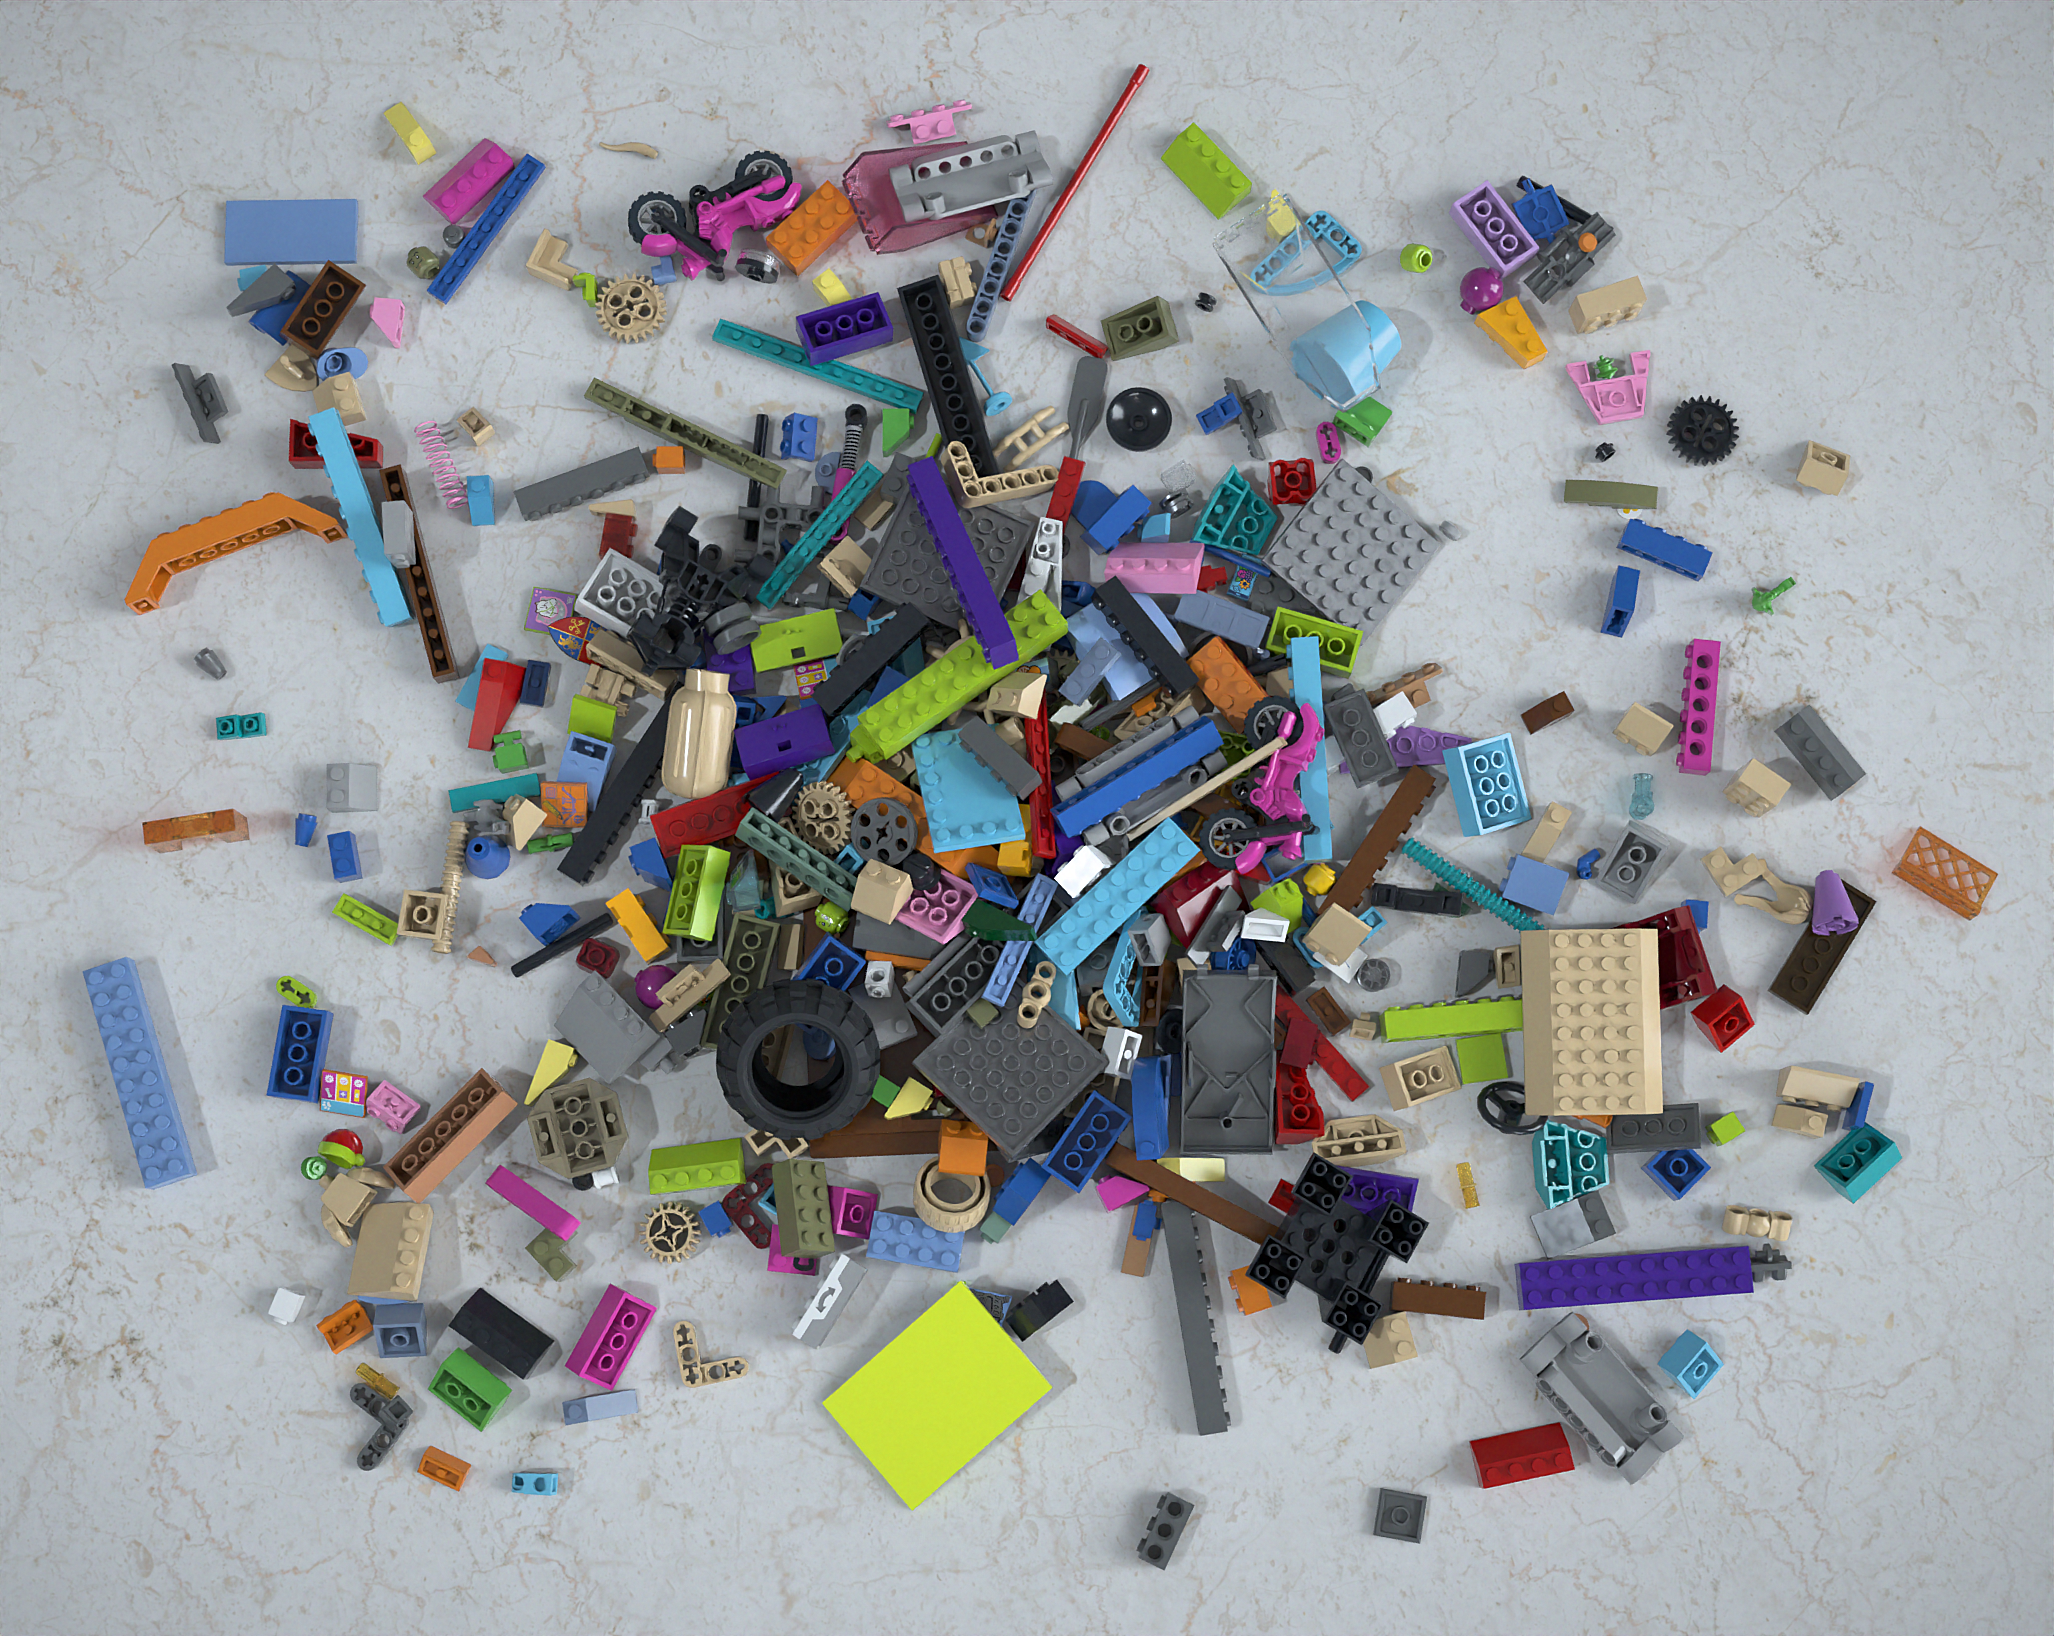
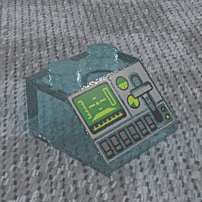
(744, 886)

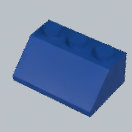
(548, 921)

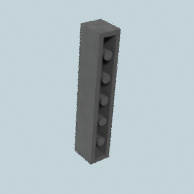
(581, 484)

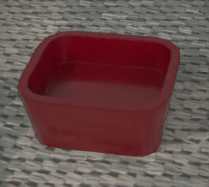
(597, 956)

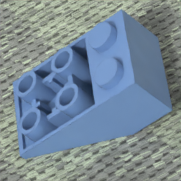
(589, 762)

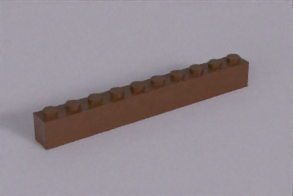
(423, 585)

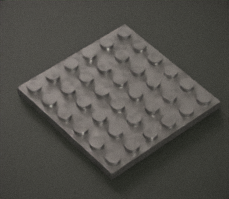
(1350, 551)
(912, 571)
(1010, 1075)

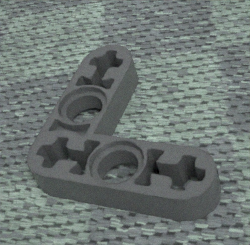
(383, 1429)

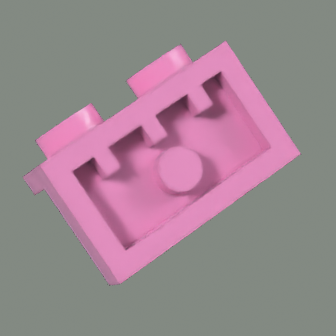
(391, 1107)

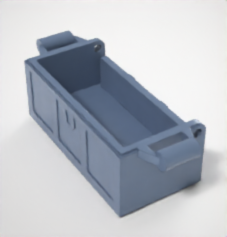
(1222, 619)

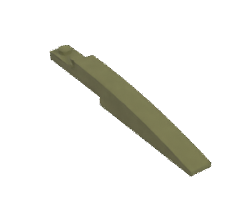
(685, 434)

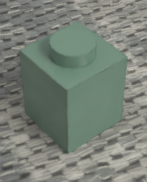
(994, 1228)

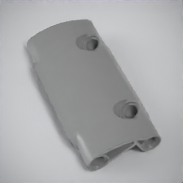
(1152, 800)
(1601, 1398)

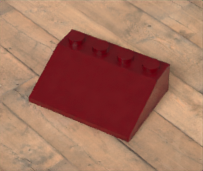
(1193, 897)

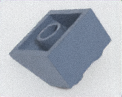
(401, 1330)

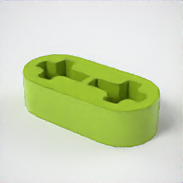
(300, 988)

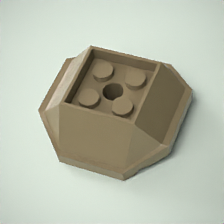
(554, 1123)

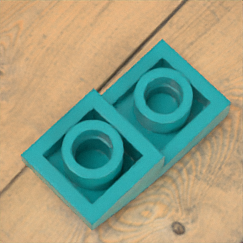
(241, 727)

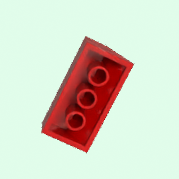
(1521, 1455)

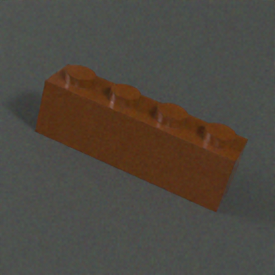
(1437, 1300)

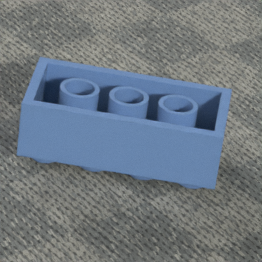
(913, 1242)

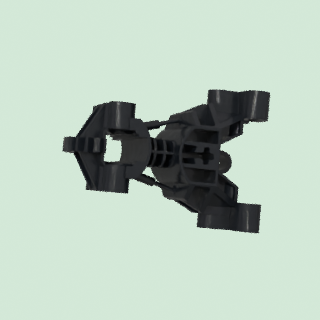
(692, 590)

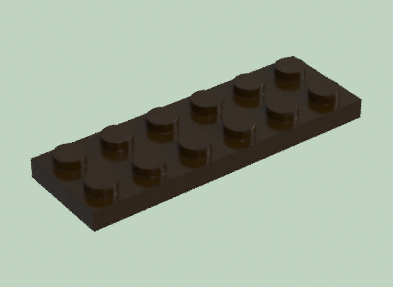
(1817, 957)

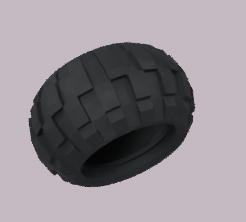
(790, 1109)

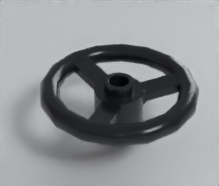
(1510, 1110)

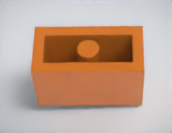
(1251, 1295)

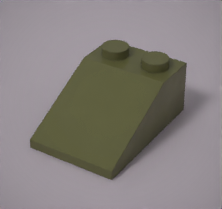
(1140, 329)

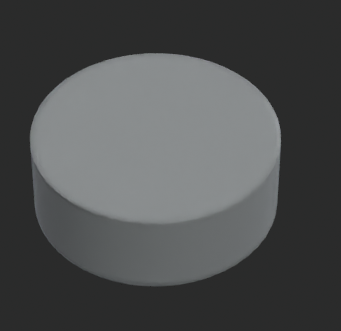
(1449, 531)

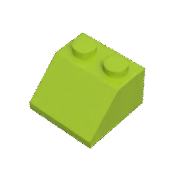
(1284, 901)

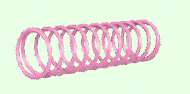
(455, 499)

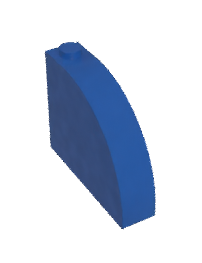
(1149, 1109)

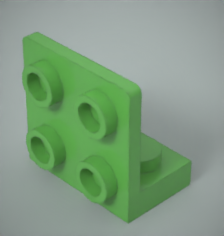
(1363, 420)

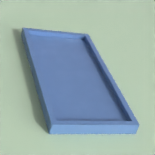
(291, 232)

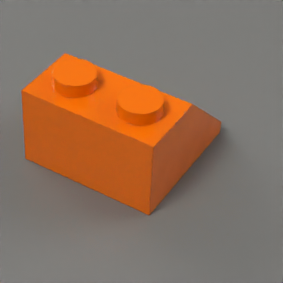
(961, 1148)

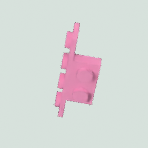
(930, 124)

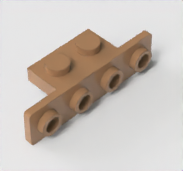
(1410, 683)

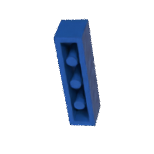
(1664, 549)

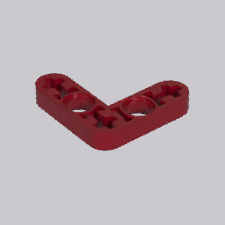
(744, 1209)

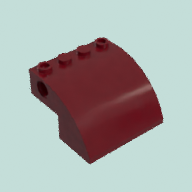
(1681, 957)

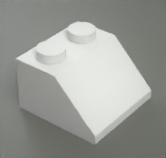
(1084, 870)

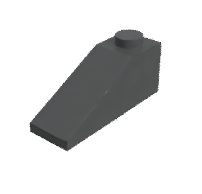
(266, 291)

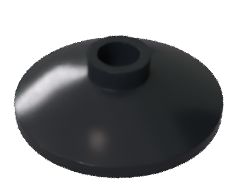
(1170, 1031)

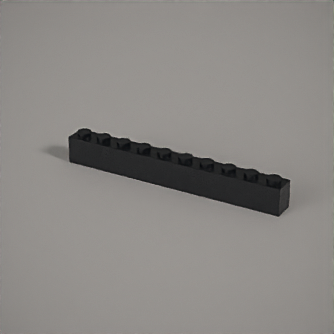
(618, 801)

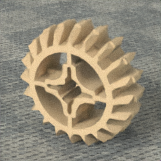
(663, 1213)

